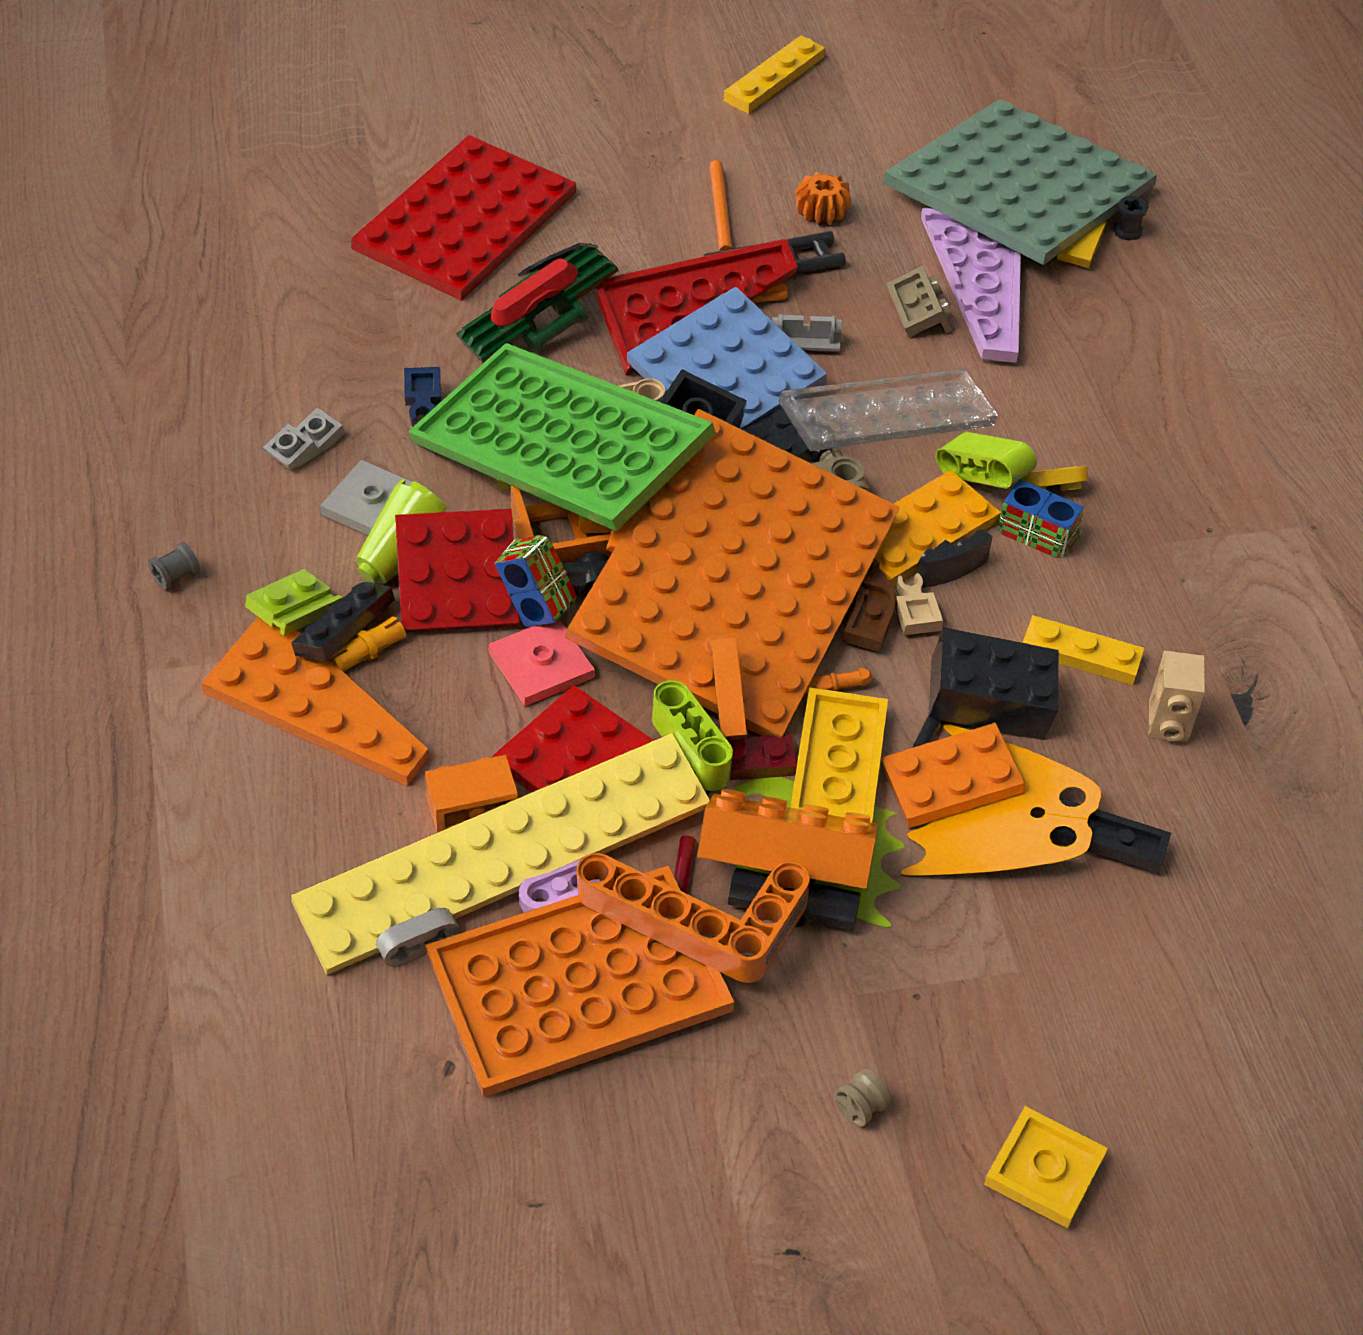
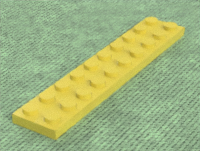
(500, 849)

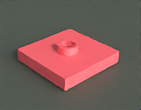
(541, 662)

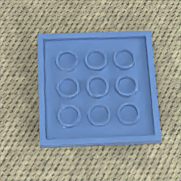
(732, 348)

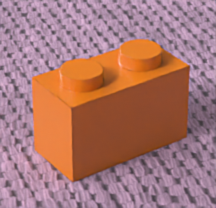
(468, 790)

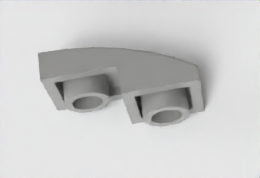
(305, 442)

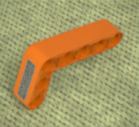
(697, 917)

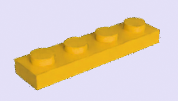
(774, 74)

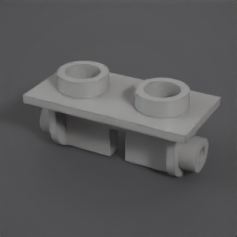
(819, 335)

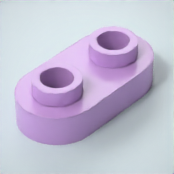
(549, 886)

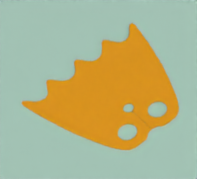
(1004, 832)

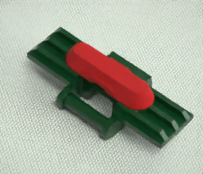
(554, 286)

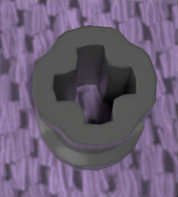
(173, 565)

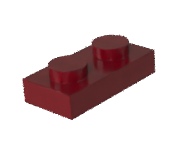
(763, 757)

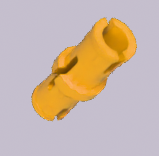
(368, 644)

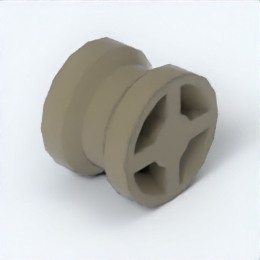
(862, 1097)

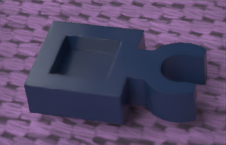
(421, 390)

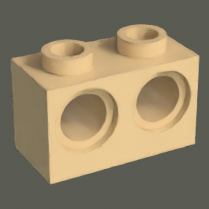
(1176, 696)

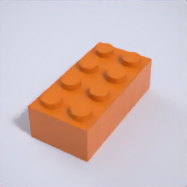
(772, 833)

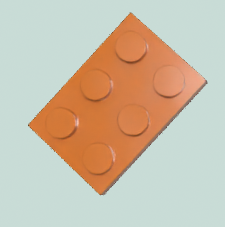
(952, 775)

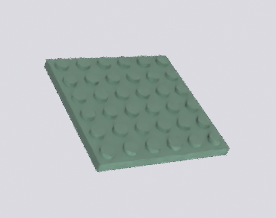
(1020, 180)

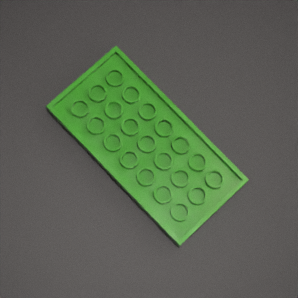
(563, 435)

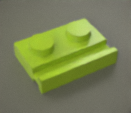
(292, 601)

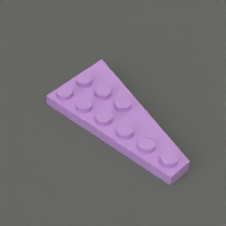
(984, 283)

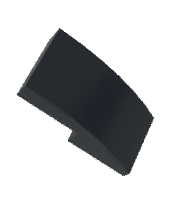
(952, 562)

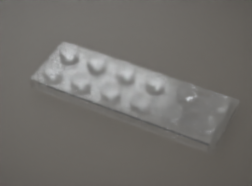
(887, 409)

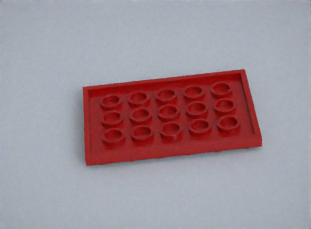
(464, 217)

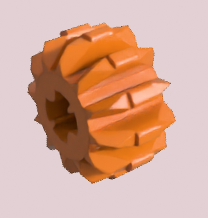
(823, 198)

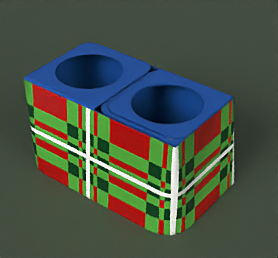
(1052, 531)
(533, 565)

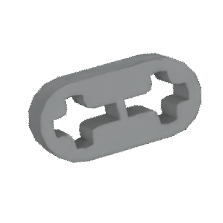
(409, 938)

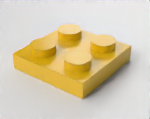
(1045, 1166)

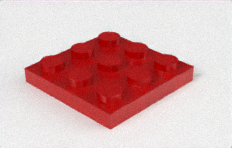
(451, 570)
(568, 739)

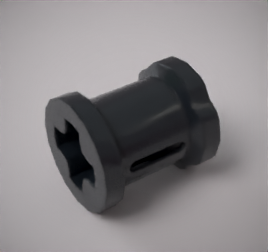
(1132, 211)

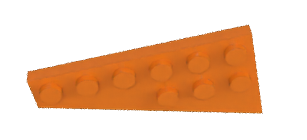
(313, 703)

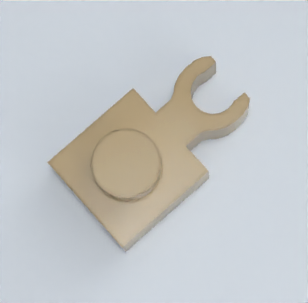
(917, 610)

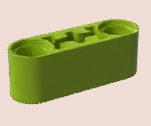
(986, 459)
(701, 740)

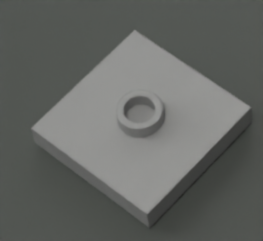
(360, 497)

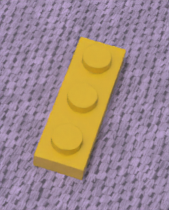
(1086, 649)

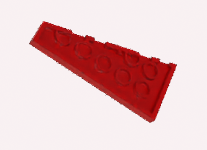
(655, 298)

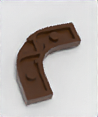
(872, 610)

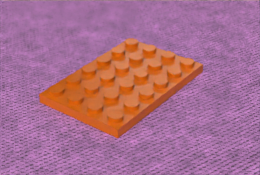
(566, 990)

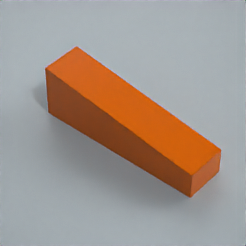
(728, 688)

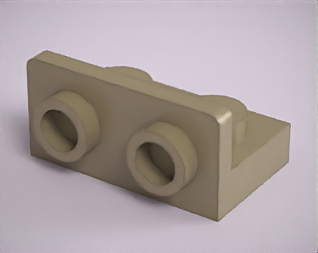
(918, 301)

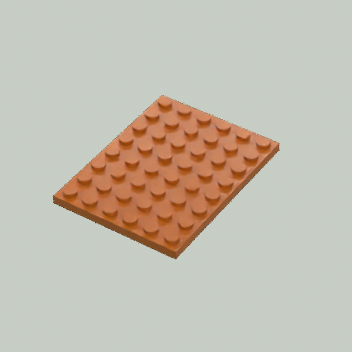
(739, 550)

